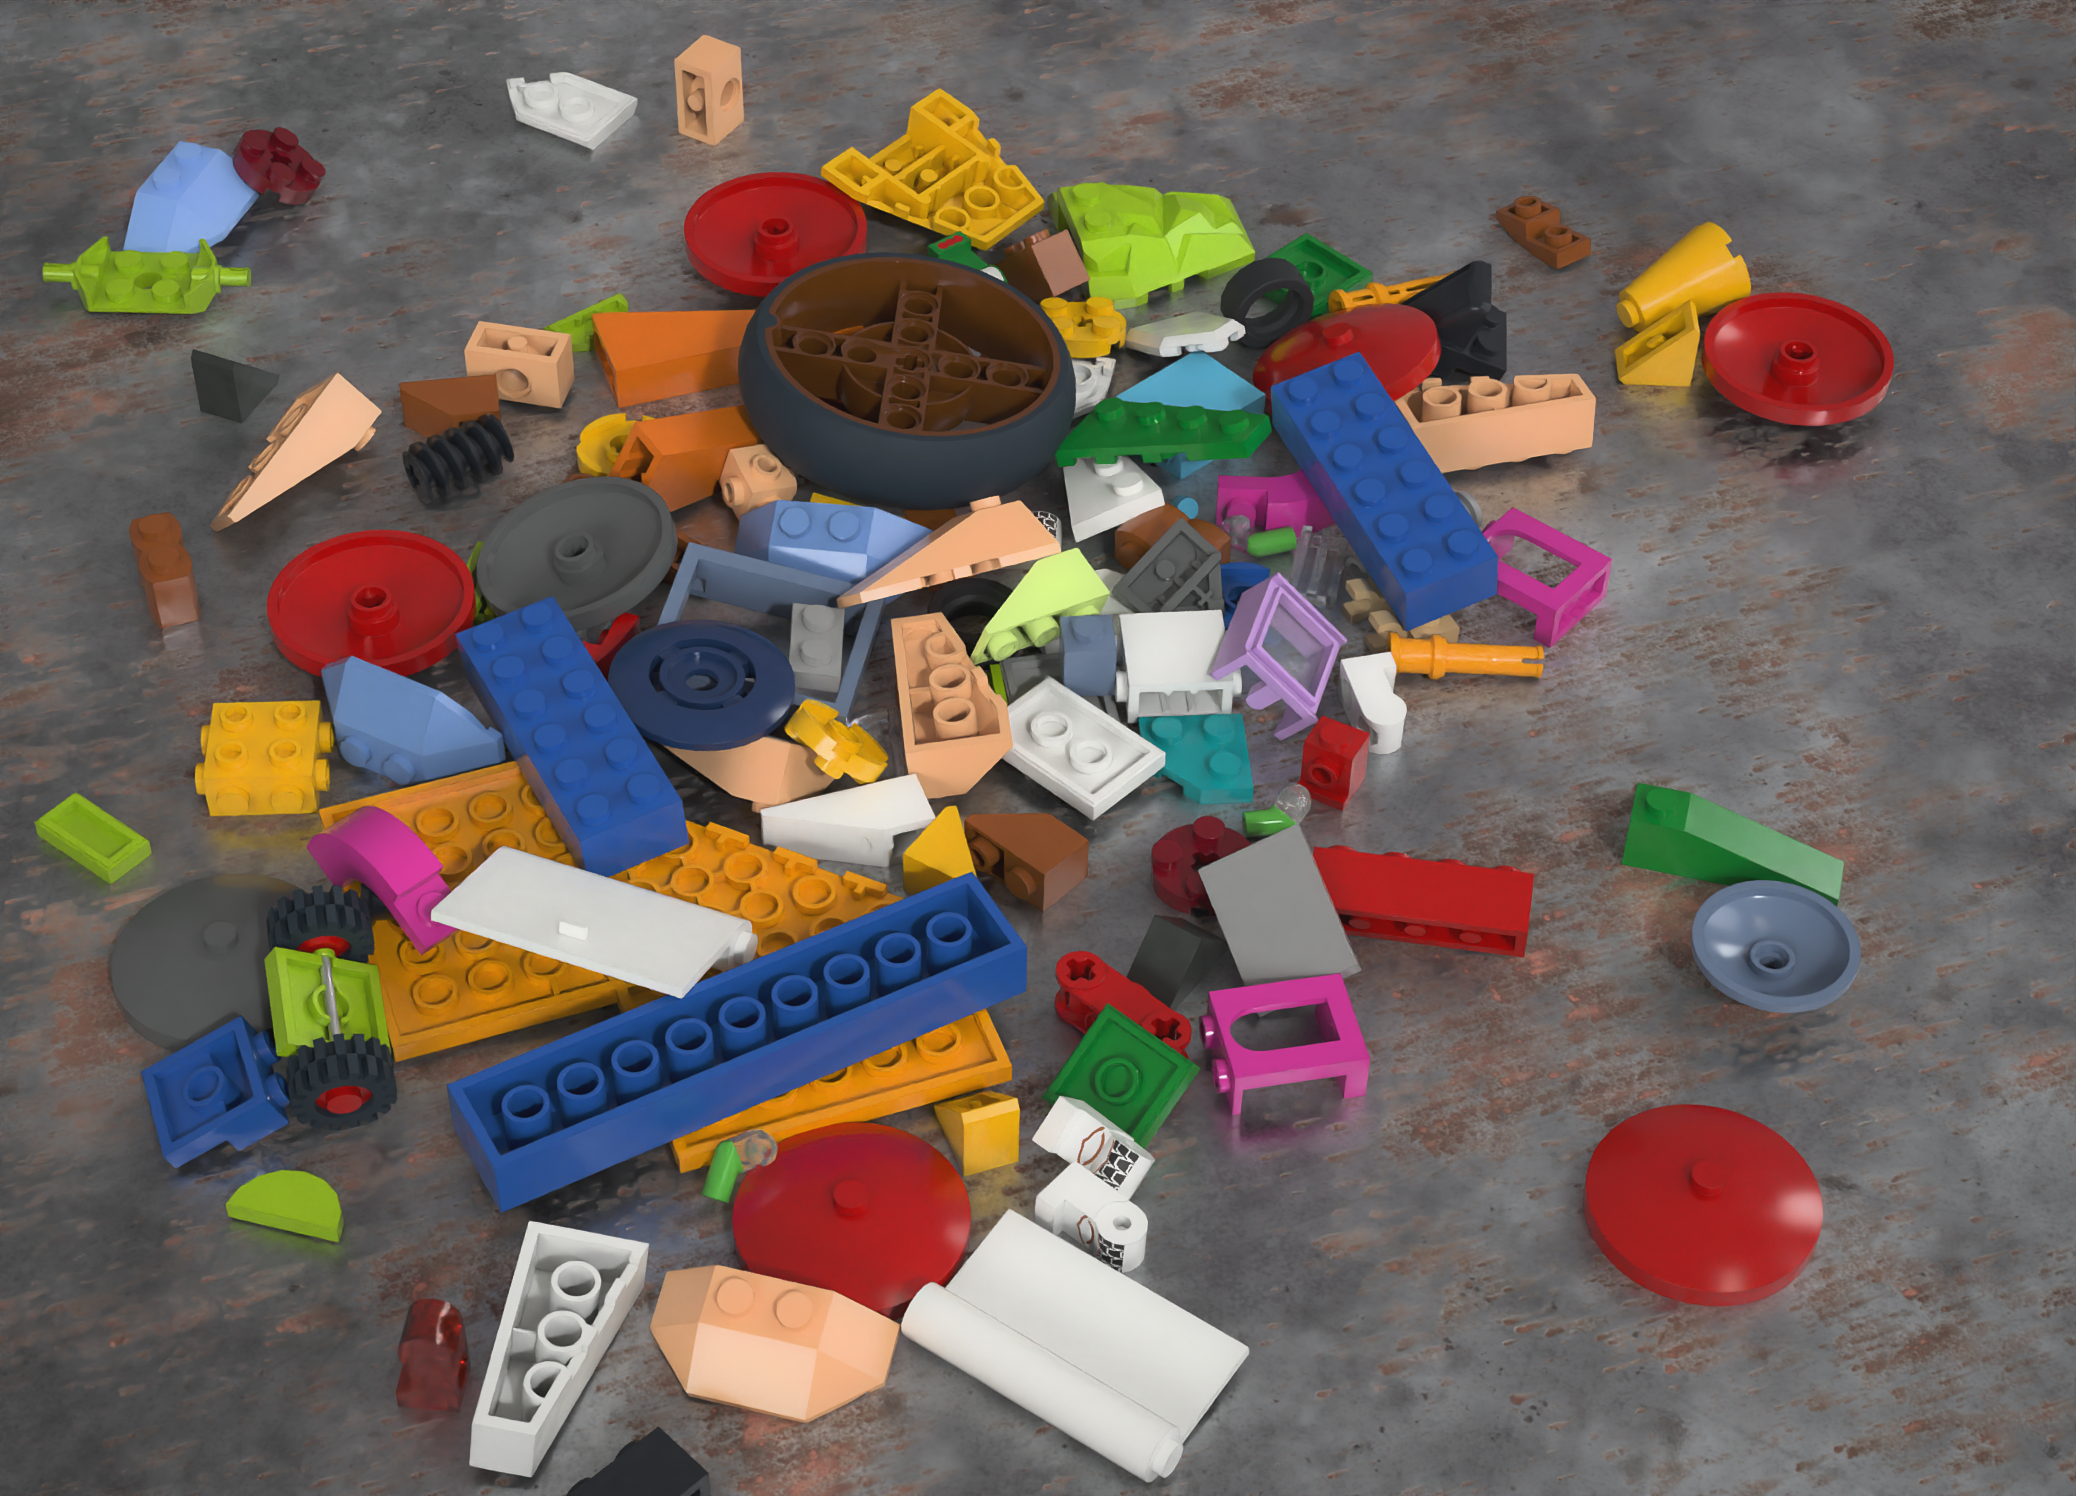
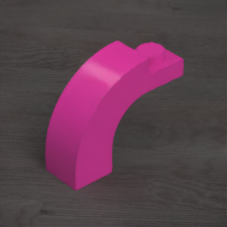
(1272, 502)
(392, 863)

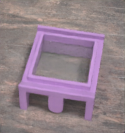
(1285, 646)

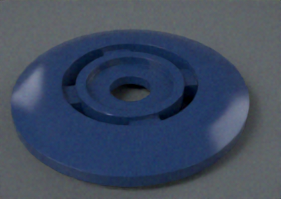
(707, 718)

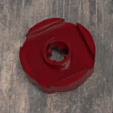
(279, 164)
(1184, 849)

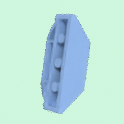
(187, 199)

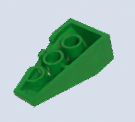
(1706, 842)

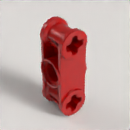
(1091, 984)

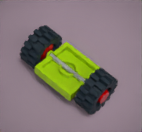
(329, 1008)

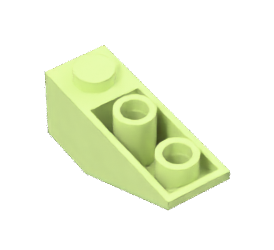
(1032, 613)

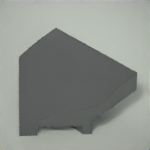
(1174, 575)

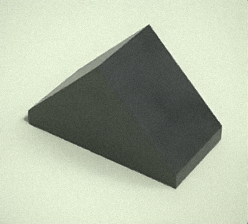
(229, 387)
(1175, 958)

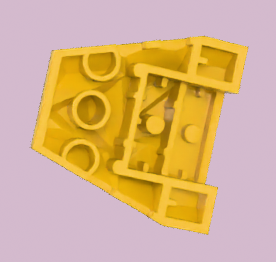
(941, 176)

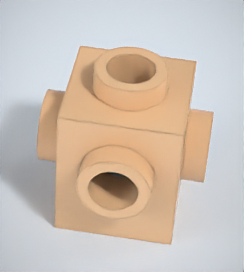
(755, 478)

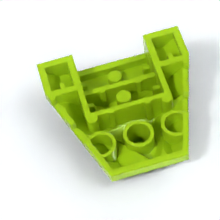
(1147, 240)

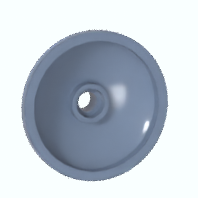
(1775, 946)

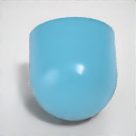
(1186, 505)

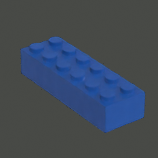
(1384, 491)
(572, 739)

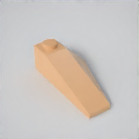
(307, 437)
(962, 547)
(948, 710)
(763, 771)

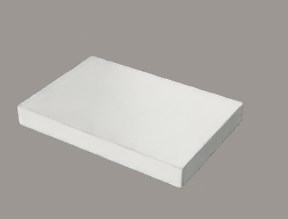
(1077, 749)

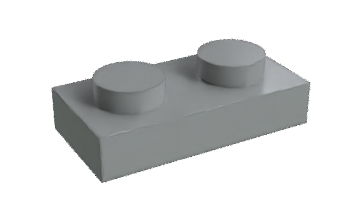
(816, 646)

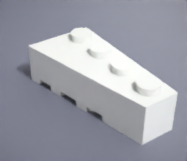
(553, 1332)

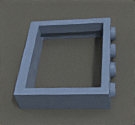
(772, 591)

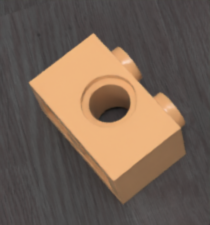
(709, 90)
(528, 362)

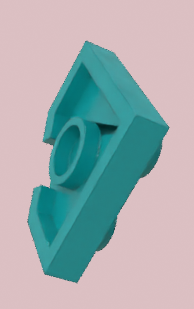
(1203, 755)

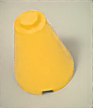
(1693, 270)

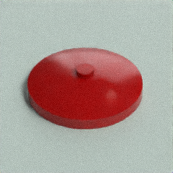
(768, 228)
(1392, 338)
(1797, 358)
(372, 598)
(1702, 1205)
(855, 1215)

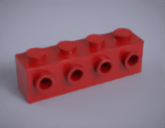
(1428, 900)

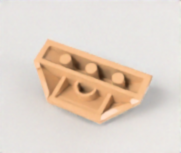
(770, 1342)

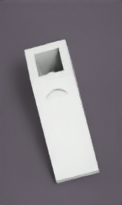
(852, 825)

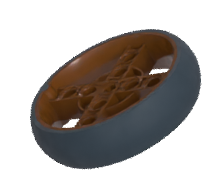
(906, 380)

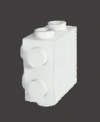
(1169, 664)

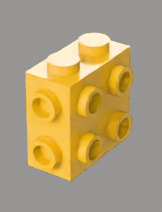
(265, 758)

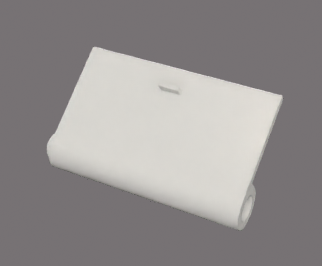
(596, 922)
(1077, 1345)

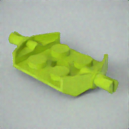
(118, 278)

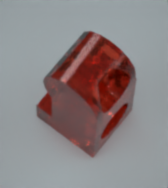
(433, 1357)

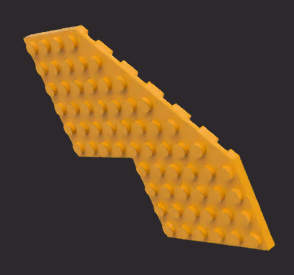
(489, 988)

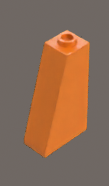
(668, 352)
(684, 453)

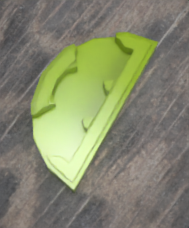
(580, 323)
(291, 1203)

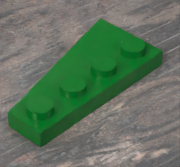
(1162, 432)

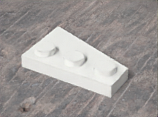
(1107, 494)

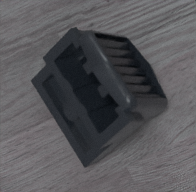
(1466, 322)

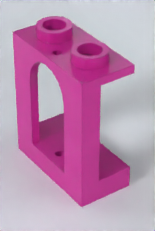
(1572, 598)
(1240, 1069)

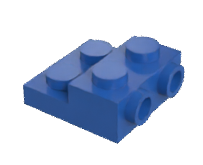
(217, 1092)

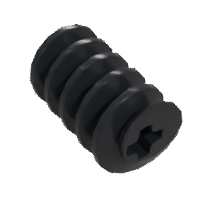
(456, 455)

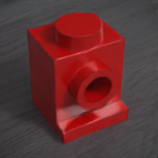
(1334, 762)

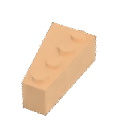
(1499, 420)

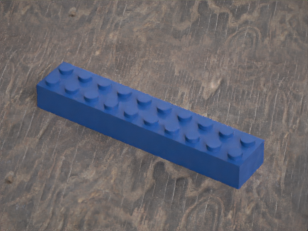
(736, 1040)

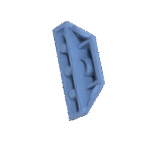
(826, 538)
(404, 725)

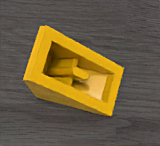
(1662, 352)
(937, 854)
(981, 1130)

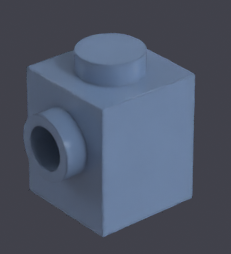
(1088, 654)

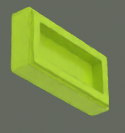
(93, 838)

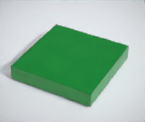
(1322, 270)
(1124, 1075)

